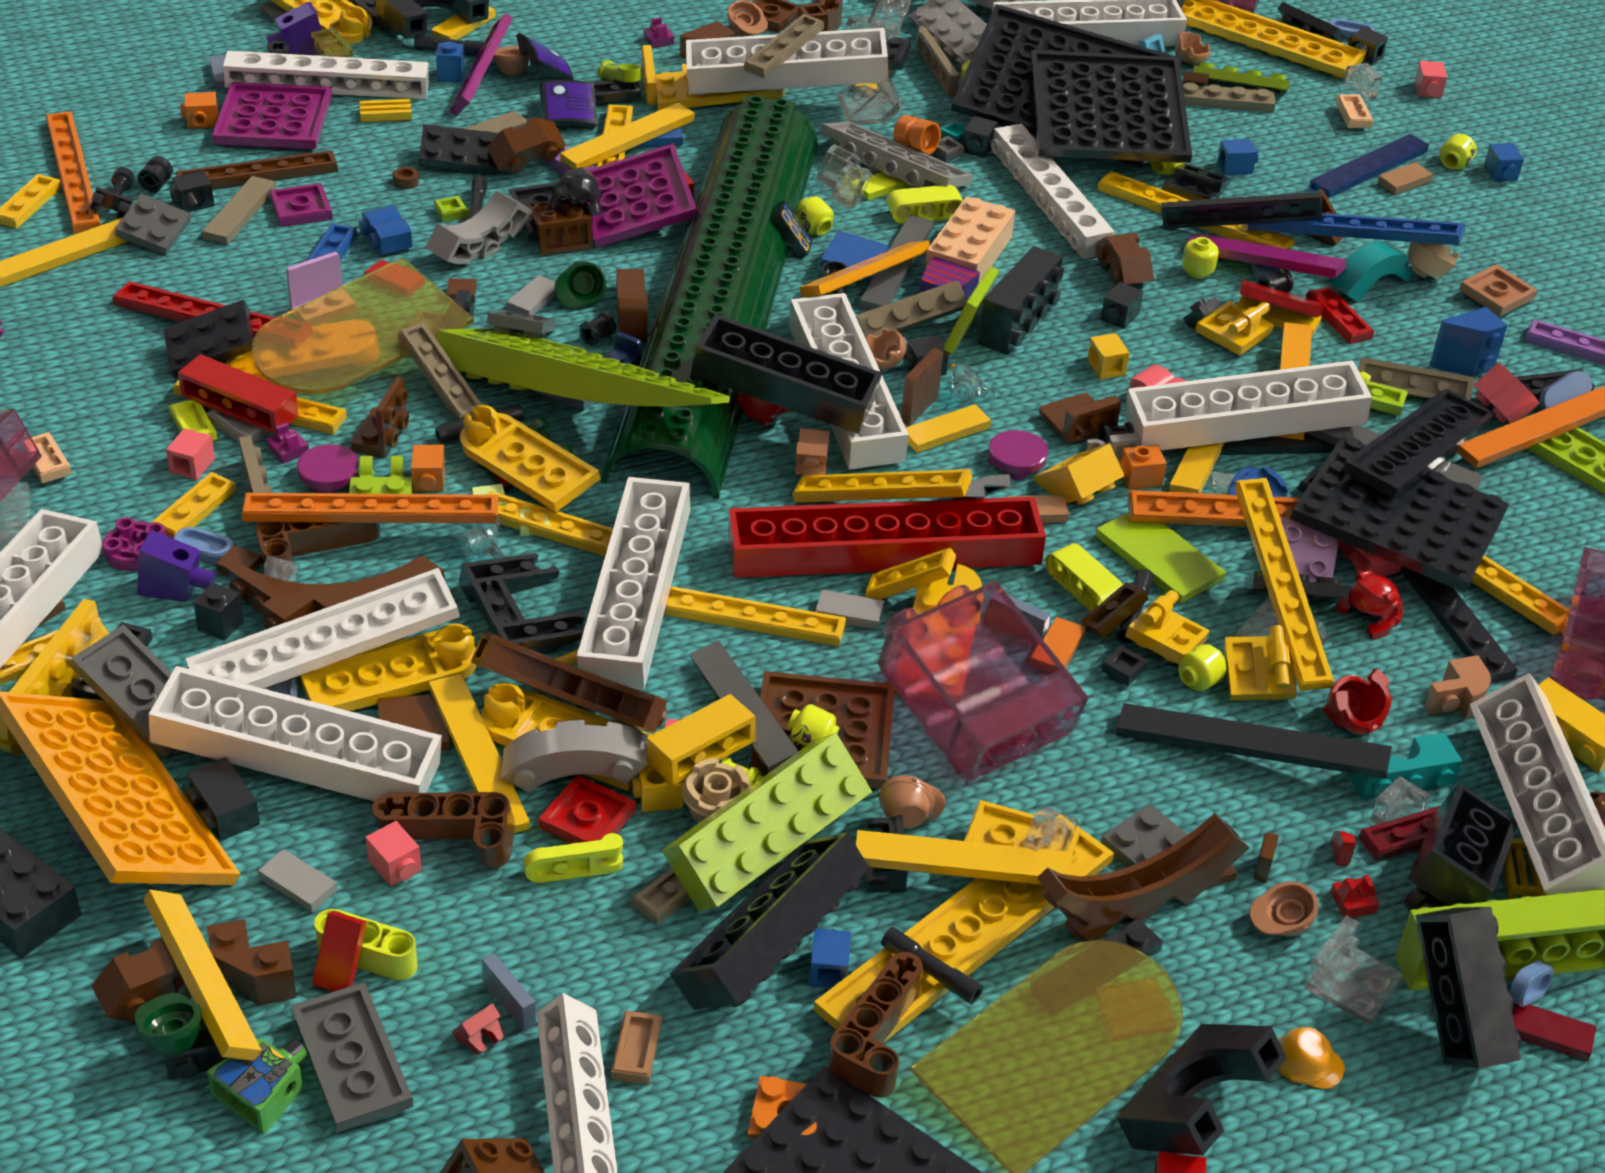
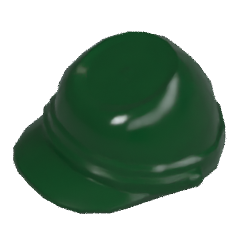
(580, 285)
(169, 1023)

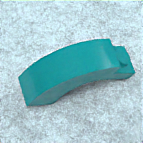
(1368, 266)

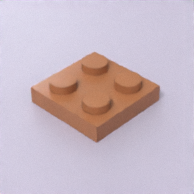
(1498, 290)

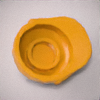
(1310, 1059)

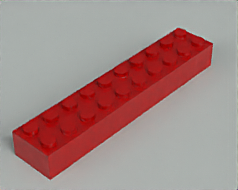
(883, 535)

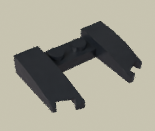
(491, 587)

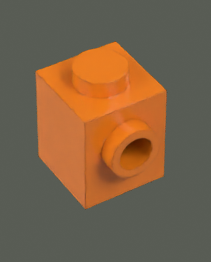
(200, 110)
(1143, 466)

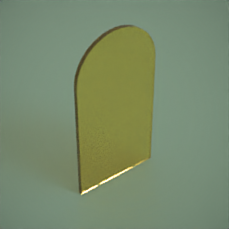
(352, 330)
(1055, 1049)

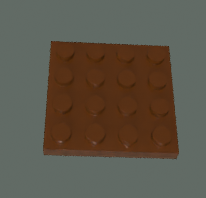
(860, 709)

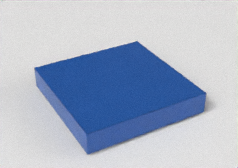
(852, 250)

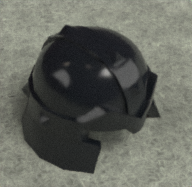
(578, 186)

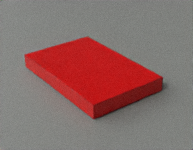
(1280, 298)

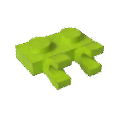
(381, 485)

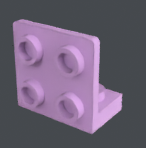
(313, 279)
(1311, 550)

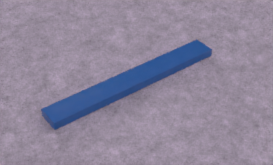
(1371, 228)

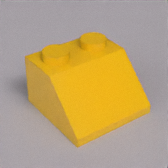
(1082, 475)

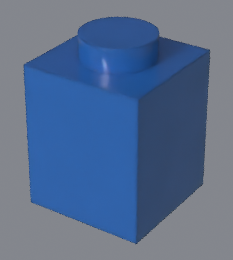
(450, 62)
(1237, 156)
(1503, 162)
(829, 957)

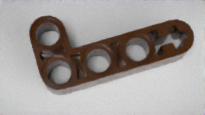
(632, 303)
(302, 538)
(440, 818)
(857, 1045)

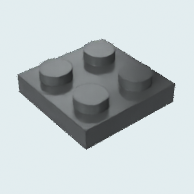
(153, 224)
(530, 325)
(1142, 836)

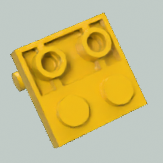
(1236, 327)
(1165, 630)
(1259, 667)

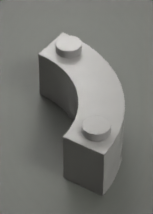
(481, 233)
(574, 750)

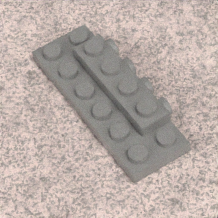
(952, 27)
(894, 158)

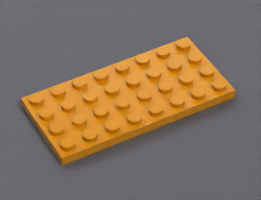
(115, 792)

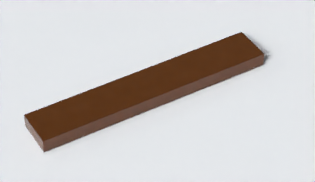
(271, 169)

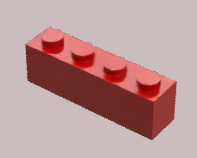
(237, 393)

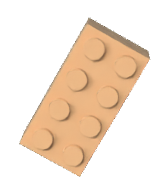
(974, 235)

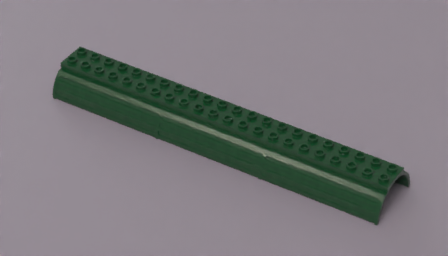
(725, 268)

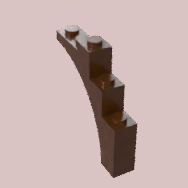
(288, 600)
(570, 683)
(1179, 872)

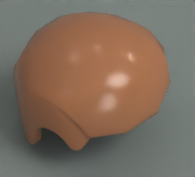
(1190, 49)
(887, 348)

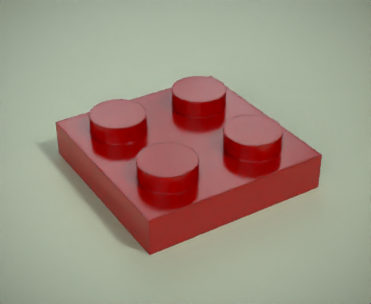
(586, 812)

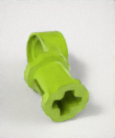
(624, 72)

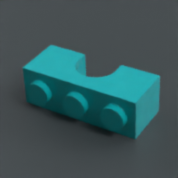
(1429, 765)

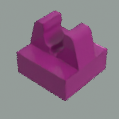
(658, 34)
(286, 444)

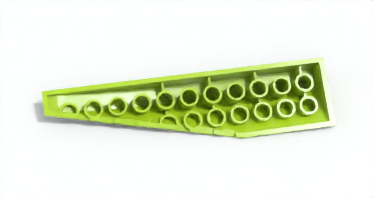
(564, 370)

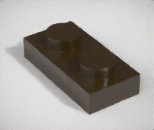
(1114, 610)

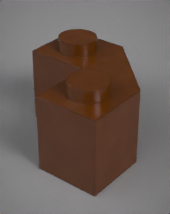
(826, 10)
(515, 148)
(1126, 259)
(257, 971)
(136, 980)

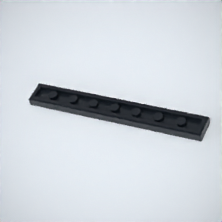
(1255, 740)

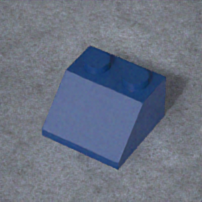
(1469, 342)

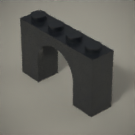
(410, 18)
(1165, 1112)

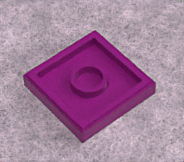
(300, 204)

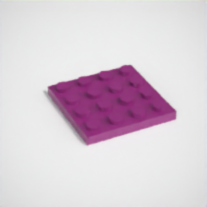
(272, 115)
(640, 195)

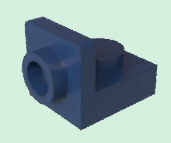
(626, 349)

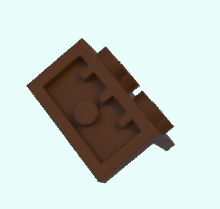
(562, 228)
(1081, 415)
(384, 423)
(493, 1156)

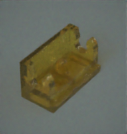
(331, 43)

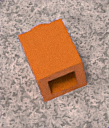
(428, 468)

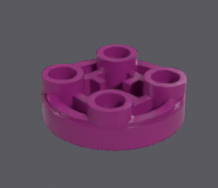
(1017, 453)
(327, 467)
(124, 541)

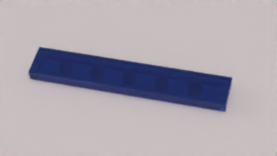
(1369, 165)

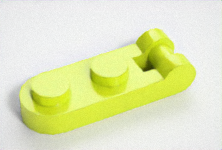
(575, 860)

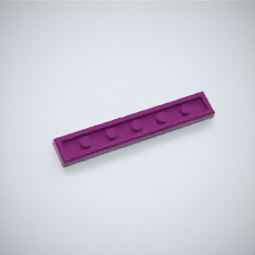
(480, 64)
(1277, 257)

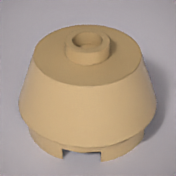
(1431, 259)
(712, 787)

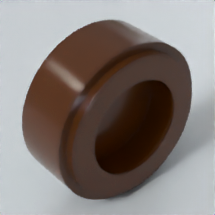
(405, 178)

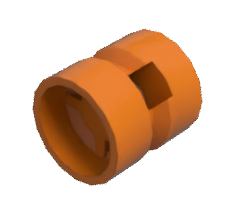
(917, 133)

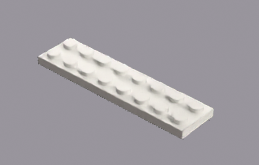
(332, 633)

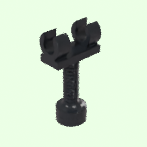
(122, 181)

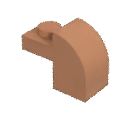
(812, 452)
(1462, 684)

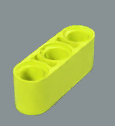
(924, 202)
(1081, 575)
(383, 950)

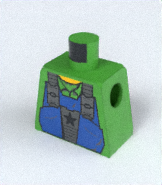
(259, 1087)

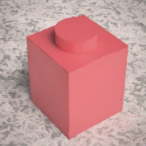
(1430, 79)
(190, 454)
(393, 853)

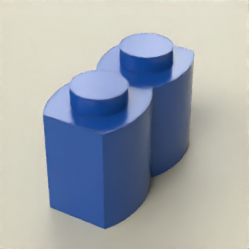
(386, 230)

